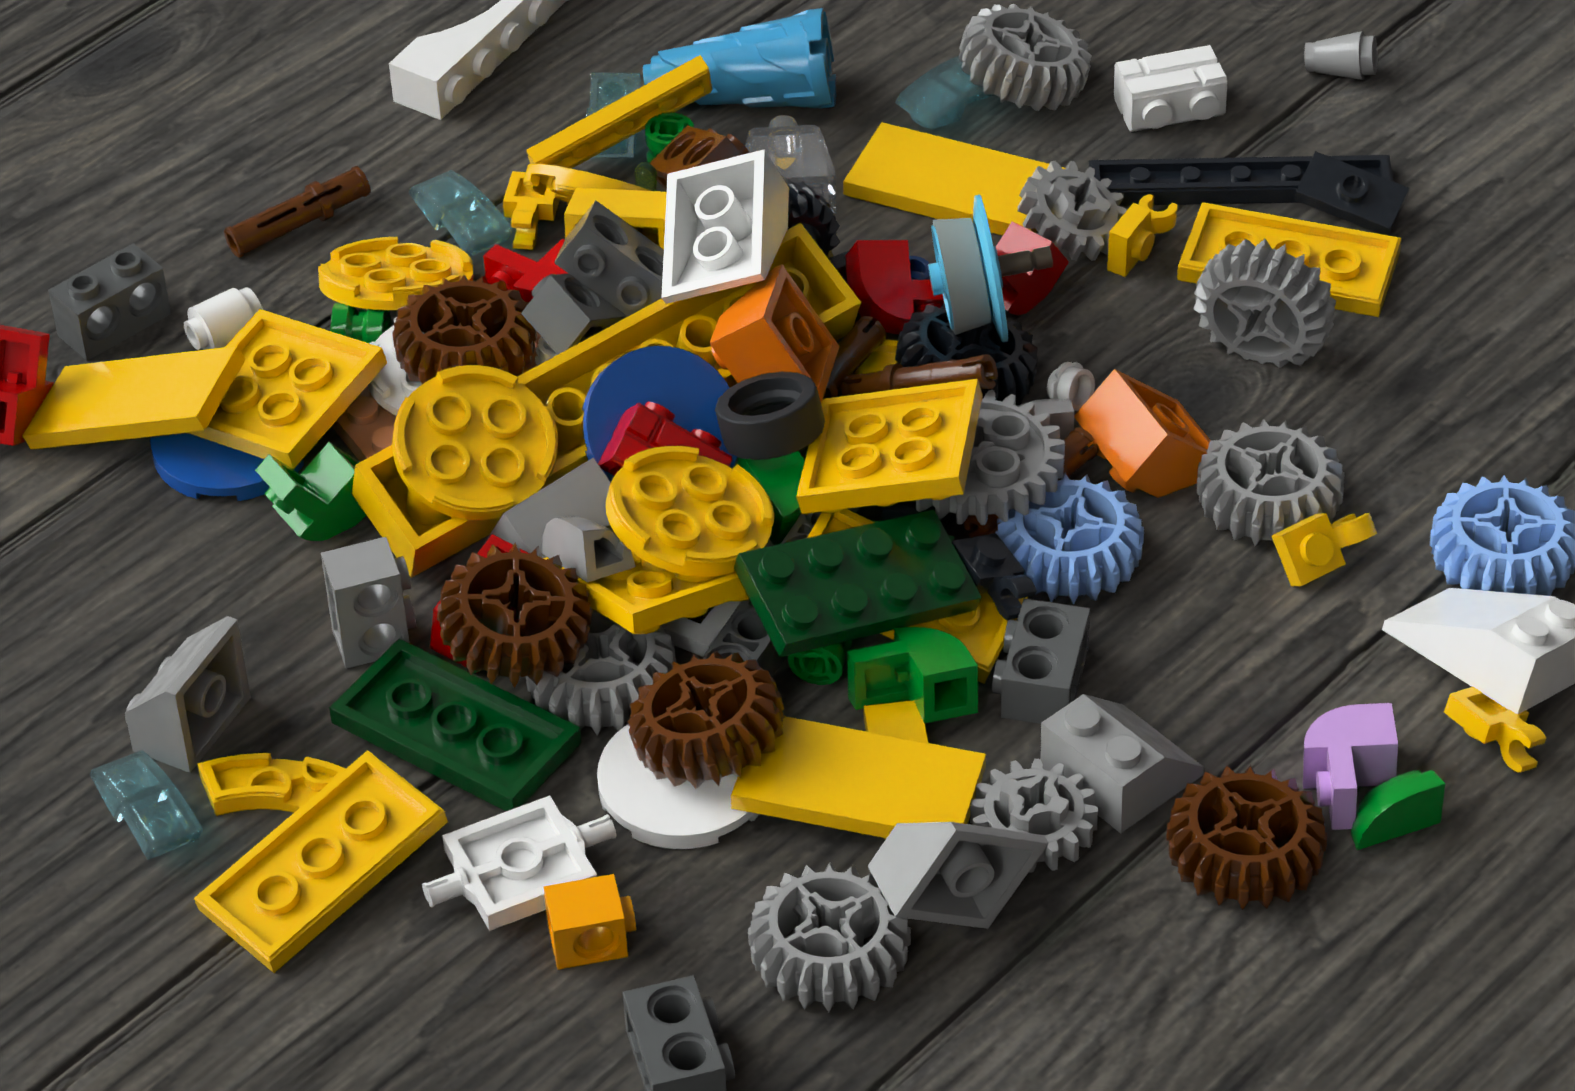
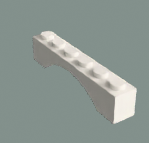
(447, 65)

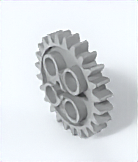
(1011, 463)

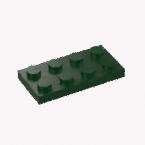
(856, 582)
(455, 725)

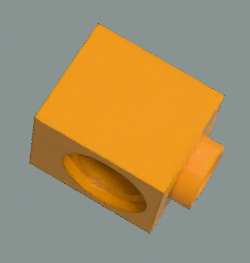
(588, 921)

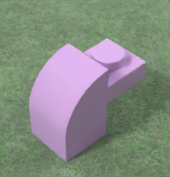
(1347, 751)

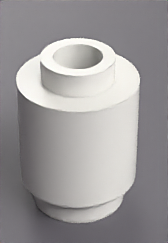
(220, 318)

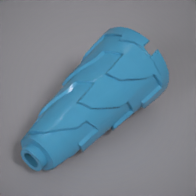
(763, 63)

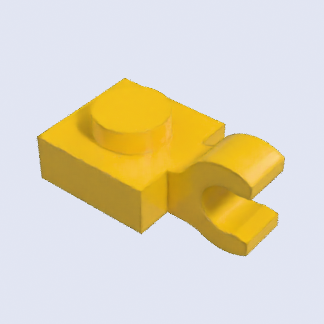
(526, 210)
(1134, 234)
(1315, 545)
(1490, 721)

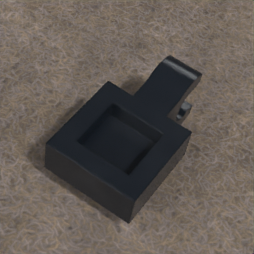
(995, 572)

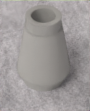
(1343, 56)

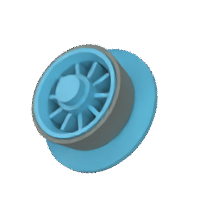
(972, 272)

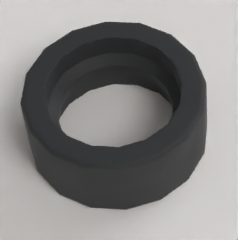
(770, 415)

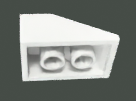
(722, 225)
(1498, 642)

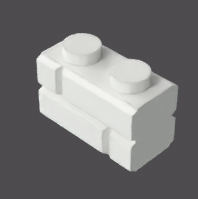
(1170, 88)

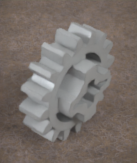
(1071, 208)
(1039, 804)

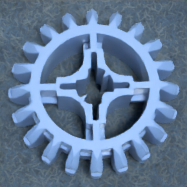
(1504, 538)
(1076, 540)

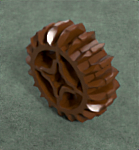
(461, 327)
(481, 625)
(706, 719)
(1243, 850)

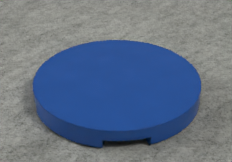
(655, 375)
(207, 468)

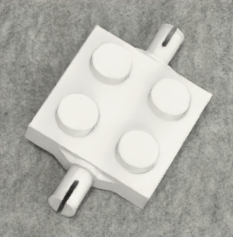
(512, 856)

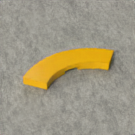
(263, 782)

